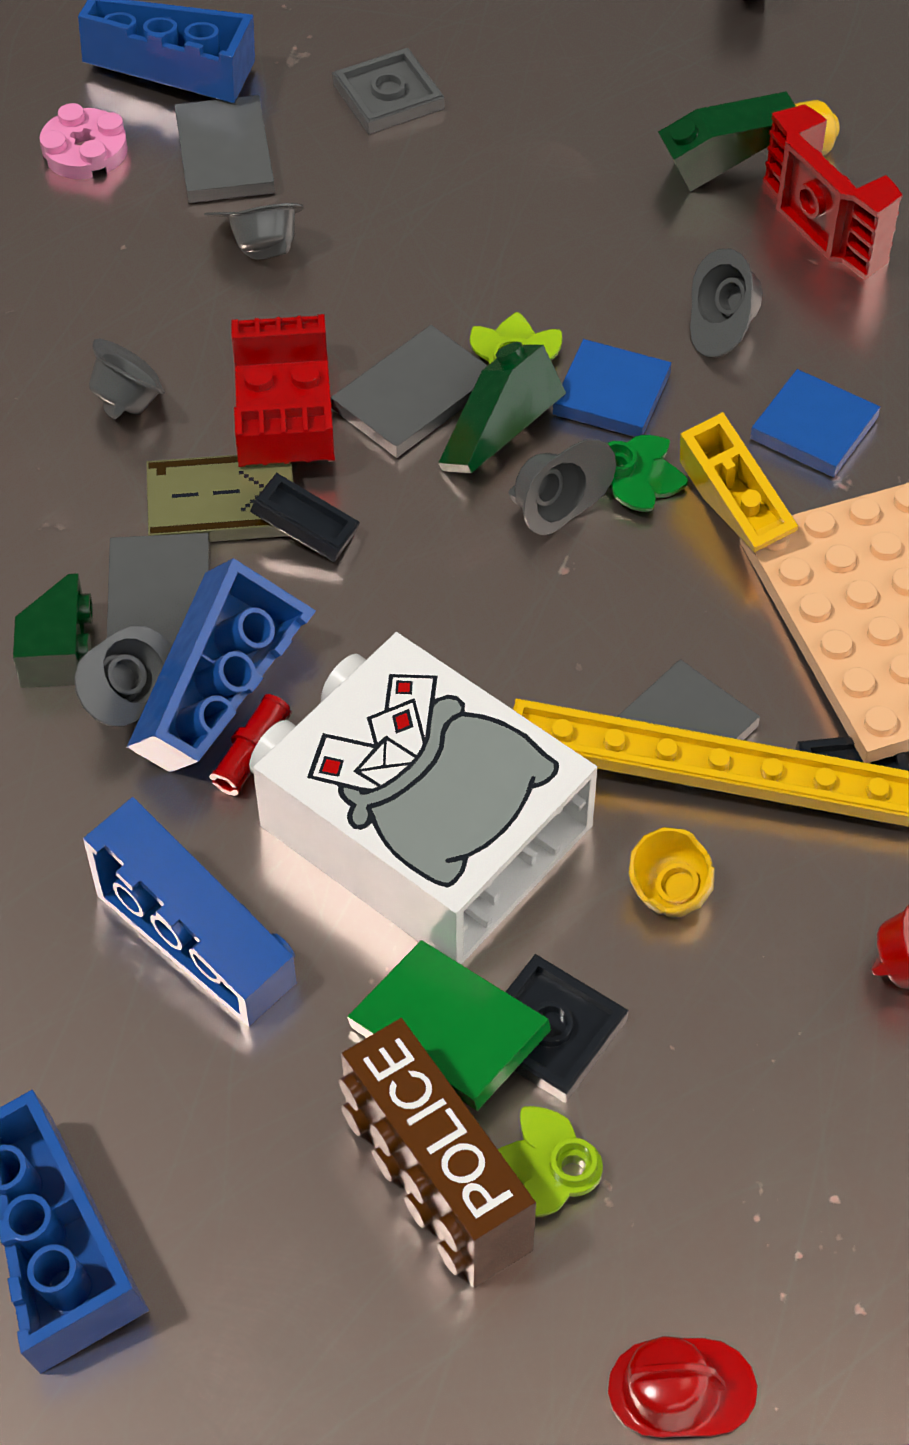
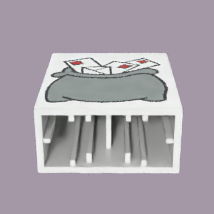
(423, 795)

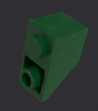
(52, 636)

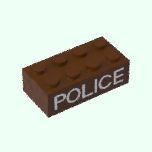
(437, 1154)

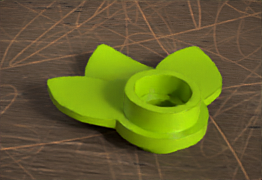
(486, 341)
(542, 1154)

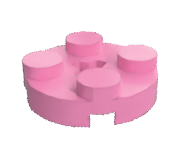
(103, 145)

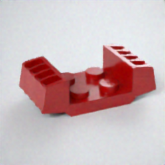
(821, 203)
(282, 390)

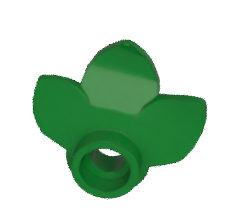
(644, 473)

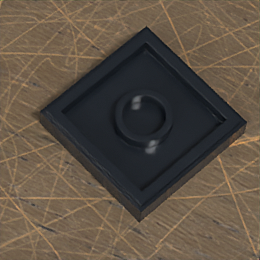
(580, 1024)

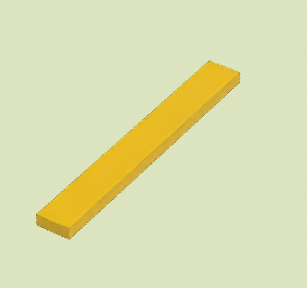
(727, 763)

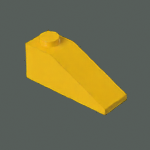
(734, 483)

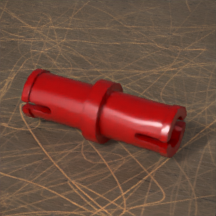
(234, 767)

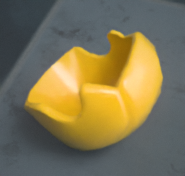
(671, 872)

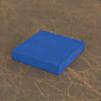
(612, 388)
(815, 422)

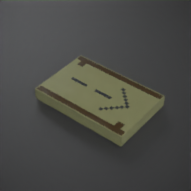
(209, 497)

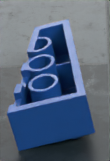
(170, 44)
(216, 660)
(188, 912)
(58, 1249)

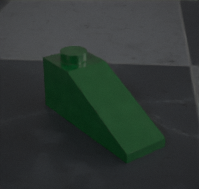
(721, 136)
(502, 404)

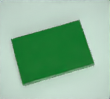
(459, 1019)

